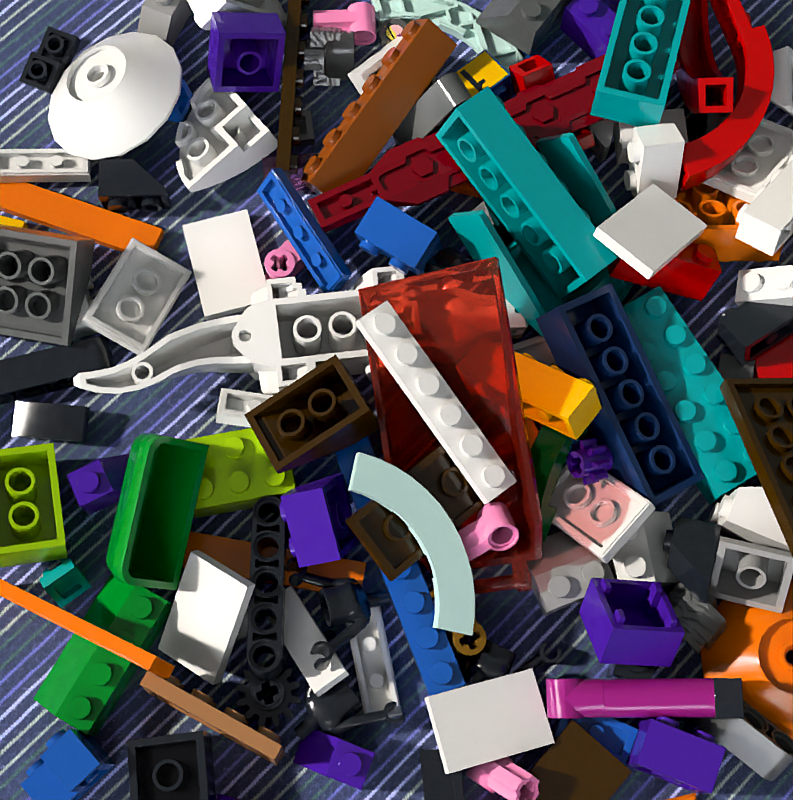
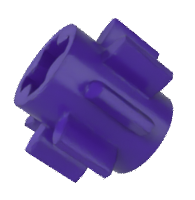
(589, 461)

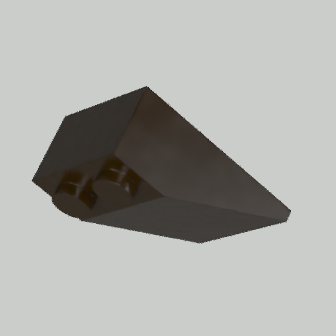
(313, 417)

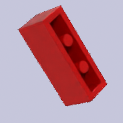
(686, 275)

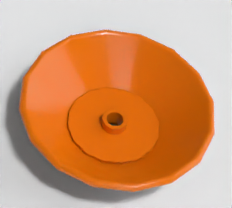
(756, 651)

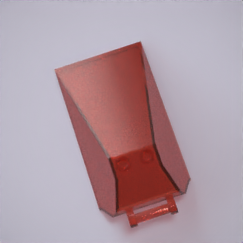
(466, 334)

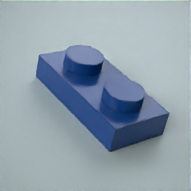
(609, 732)

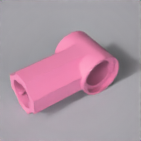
(358, 18)
(491, 530)
(505, 779)

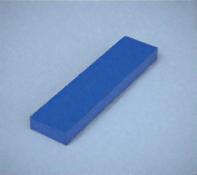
(303, 231)

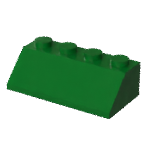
(92, 679)

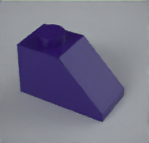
(99, 483)
(335, 758)

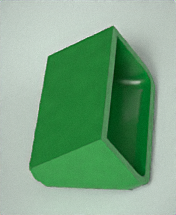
(156, 511)

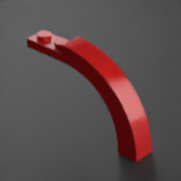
(699, 78)
(755, 82)

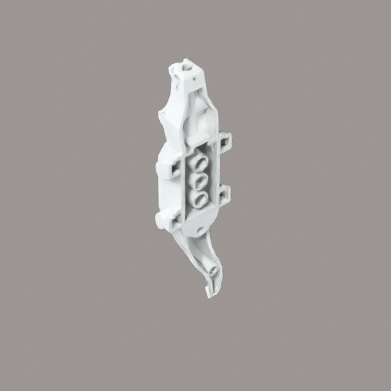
(272, 340)

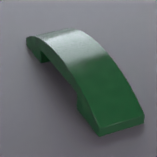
(548, 459)

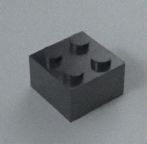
(172, 767)

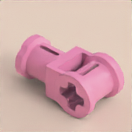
(283, 257)

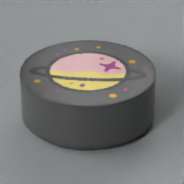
(390, 30)

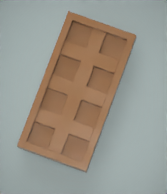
(227, 723)

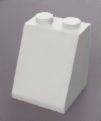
(748, 518)

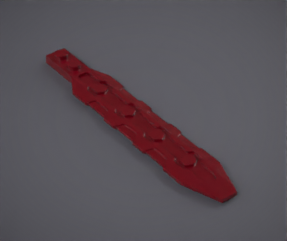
(425, 169)

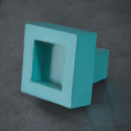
(64, 582)

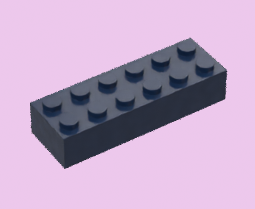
(636, 423)

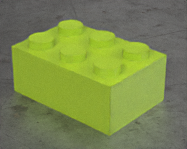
(237, 474)
(30, 506)

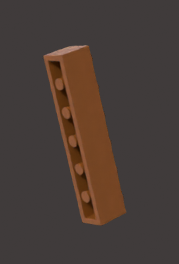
(380, 108)

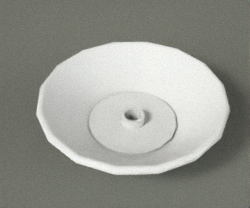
(115, 96)

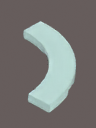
(453, 18)
(433, 532)

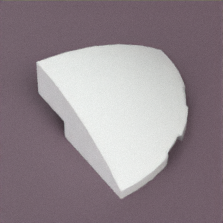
(219, 139)

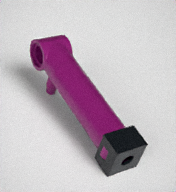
(645, 698)

